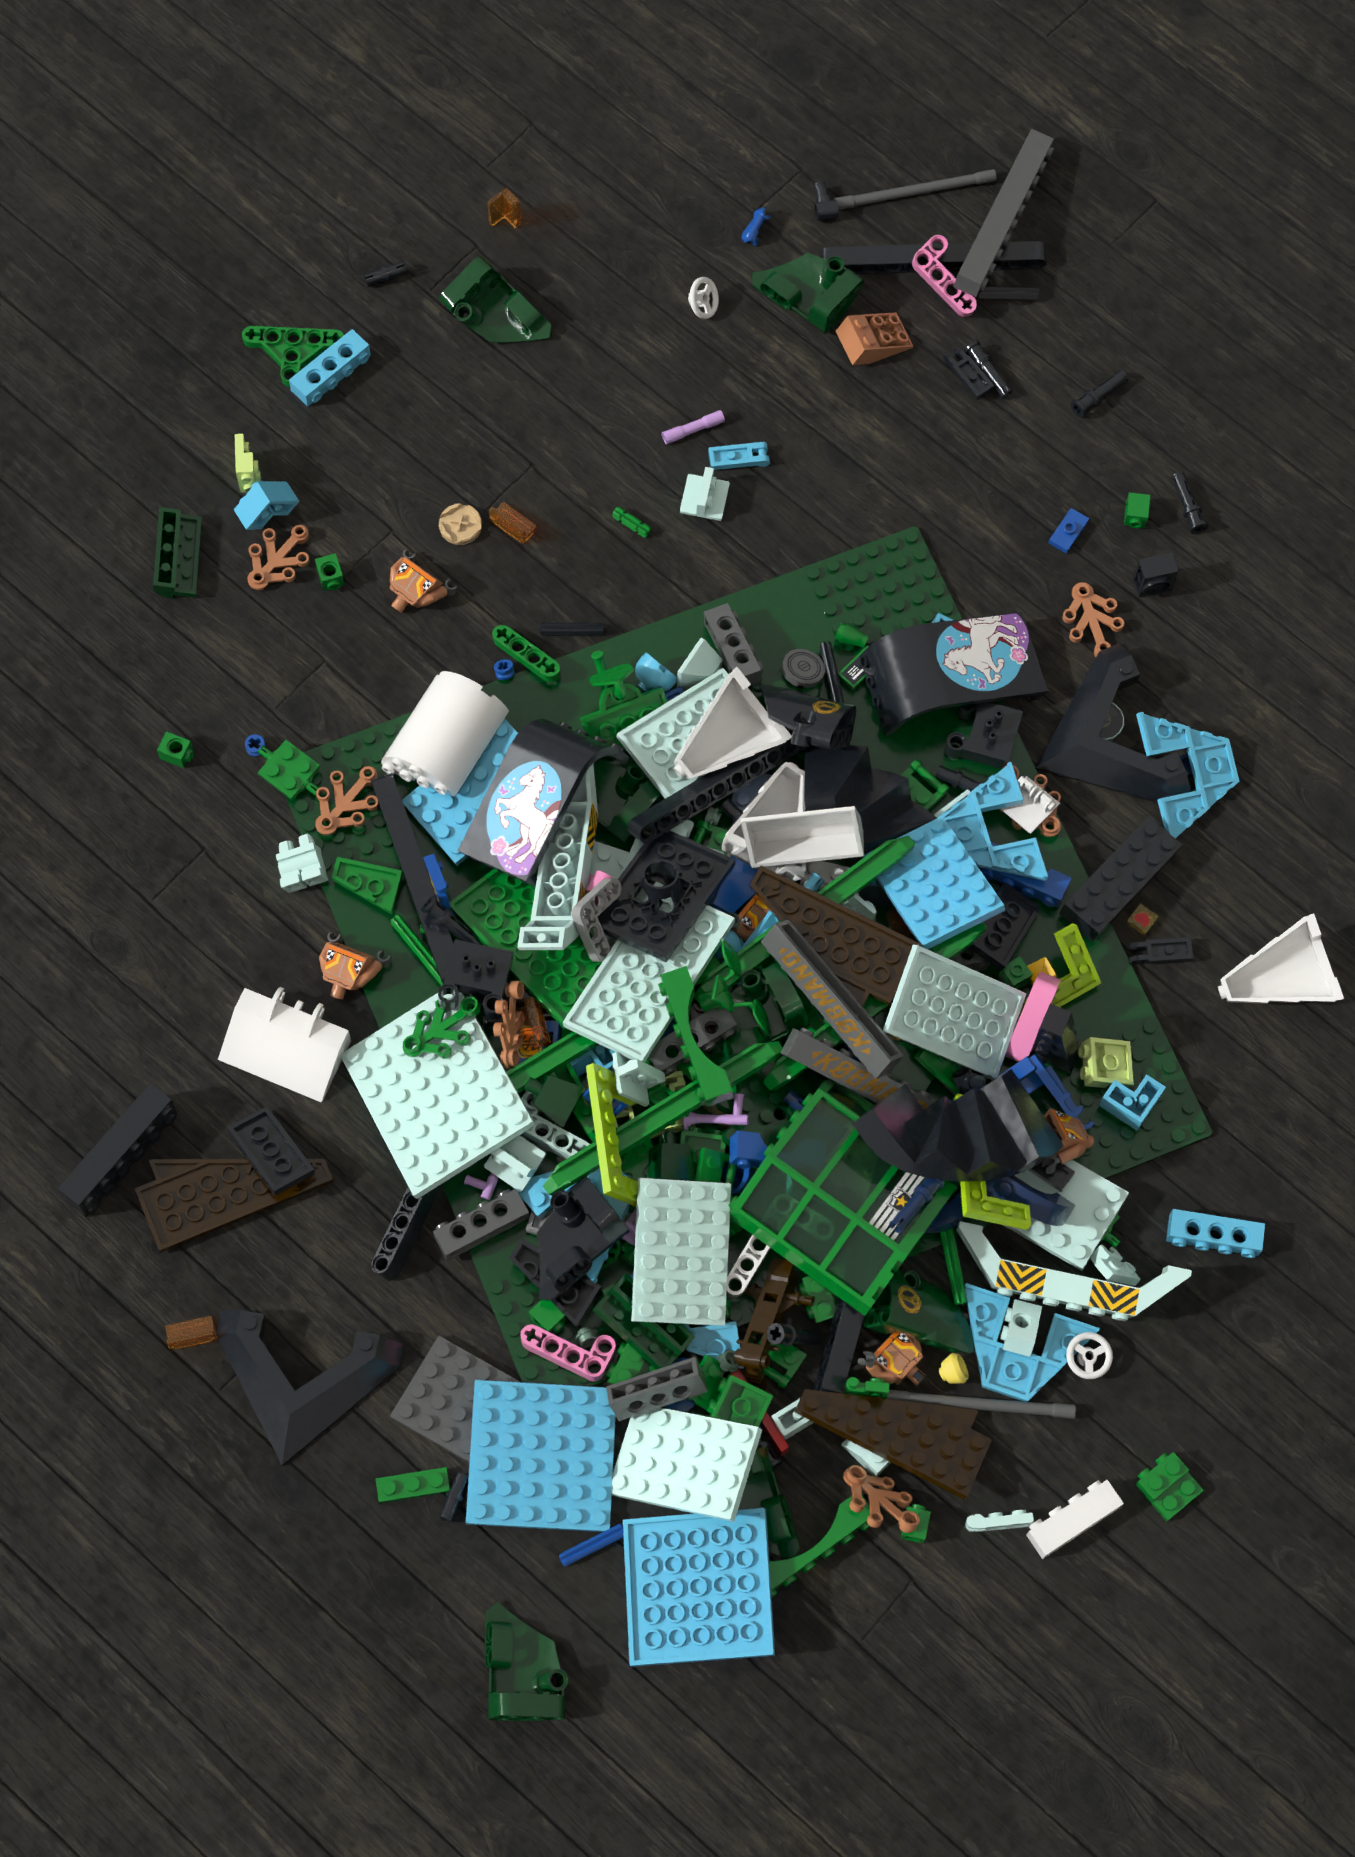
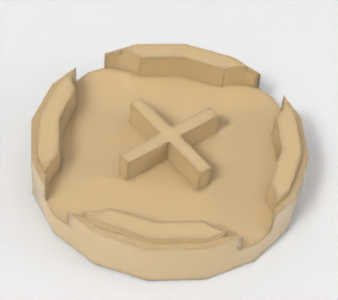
(460, 524)

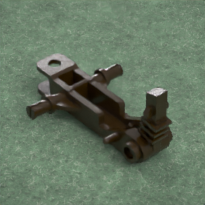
(777, 1288)

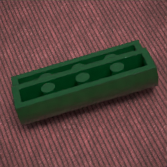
(176, 553)
(652, 1340)

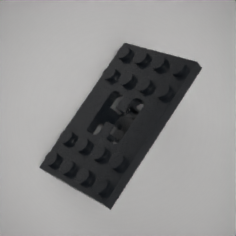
(680, 863)

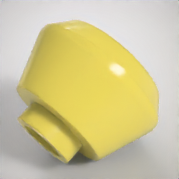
(954, 1369)

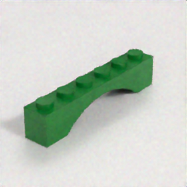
(712, 1079)
(841, 1531)

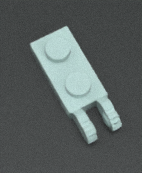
(997, 1521)

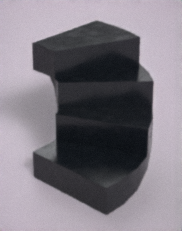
(880, 797)
(971, 1139)

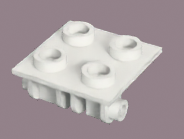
(1035, 808)

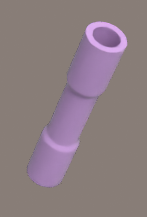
(681, 431)

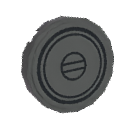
(803, 668)

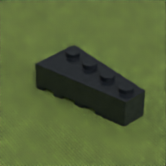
(1057, 1040)
(573, 1302)

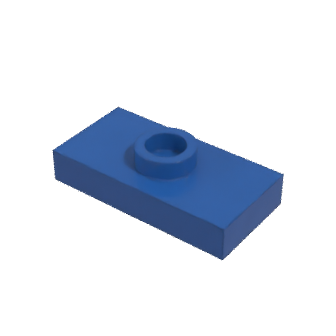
(1068, 530)

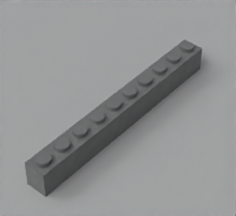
(1003, 213)

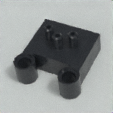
(990, 737)
(476, 972)

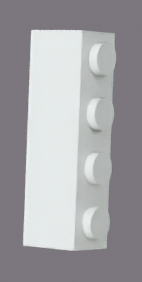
(1074, 1519)

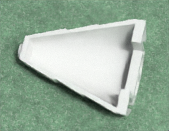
(729, 730)
(779, 795)
(1285, 970)

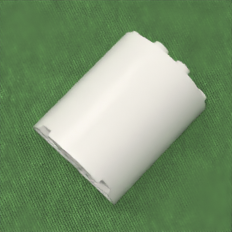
(445, 734)

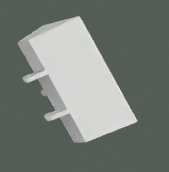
(803, 836)
(284, 1043)

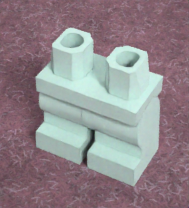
(300, 864)

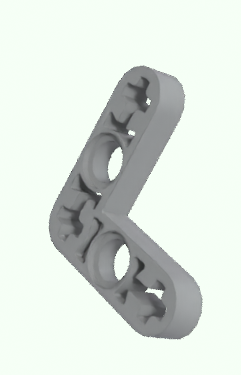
(586, 913)

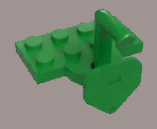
(623, 710)

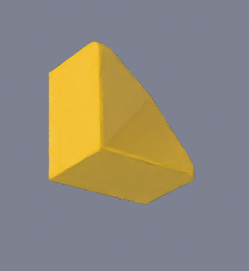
(1041, 965)

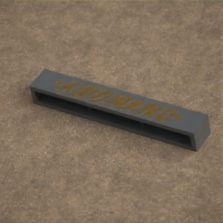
(832, 999)
(842, 1068)

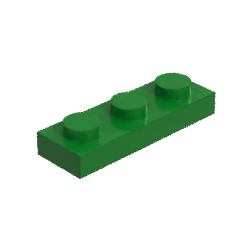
(412, 1485)

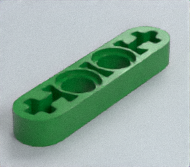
(524, 655)

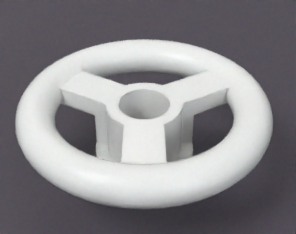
(700, 298)
(1088, 1373)

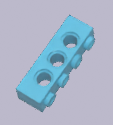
(333, 357)
(1250, 1231)

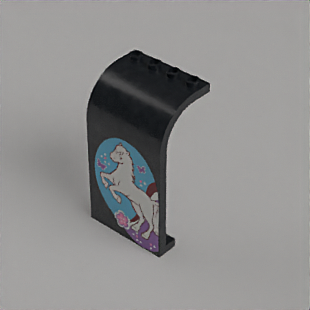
(951, 667)
(532, 796)

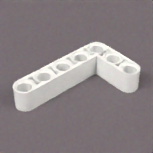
(746, 1276)

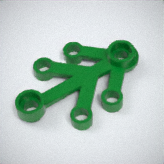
(440, 1030)

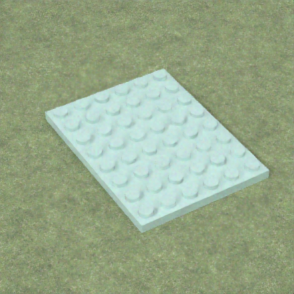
(435, 1109)

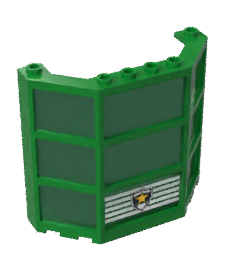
(831, 1199)

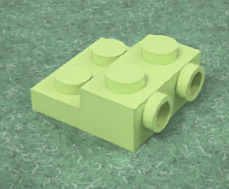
(246, 467)
(1105, 1062)

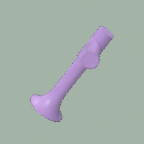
(728, 1119)
(487, 1187)

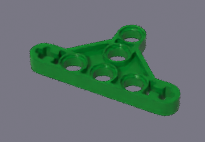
(283, 347)

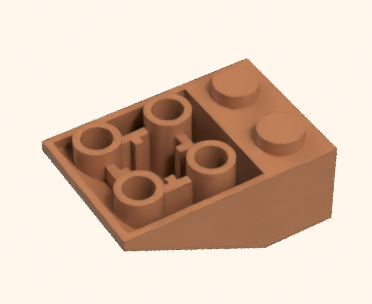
(873, 337)

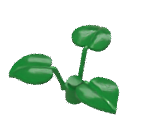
(720, 996)

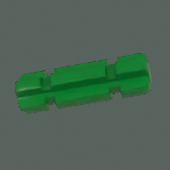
(631, 522)

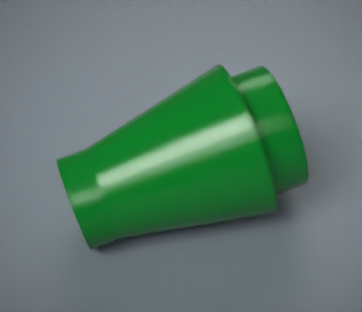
(849, 635)

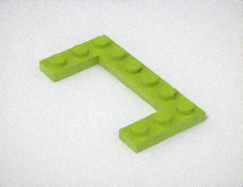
(1082, 970)
(602, 1091)
(994, 1210)

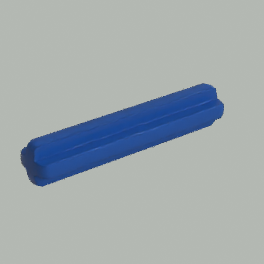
(592, 1545)

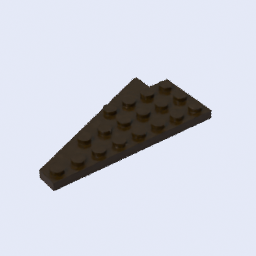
(857, 949)
(209, 1194)
(916, 1436)

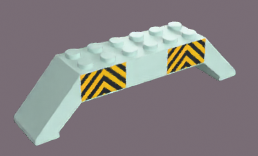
(563, 873)
(1063, 1287)

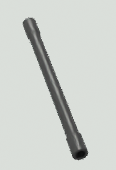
(978, 178)
(1056, 1409)

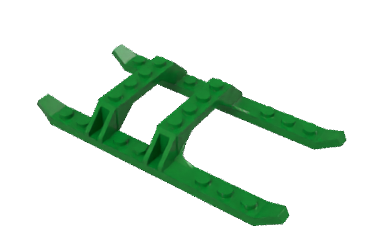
(839, 890)
(665, 1104)

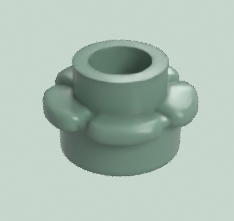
(713, 816)
(586, 1337)
(728, 1356)

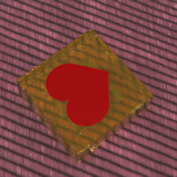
(1142, 919)

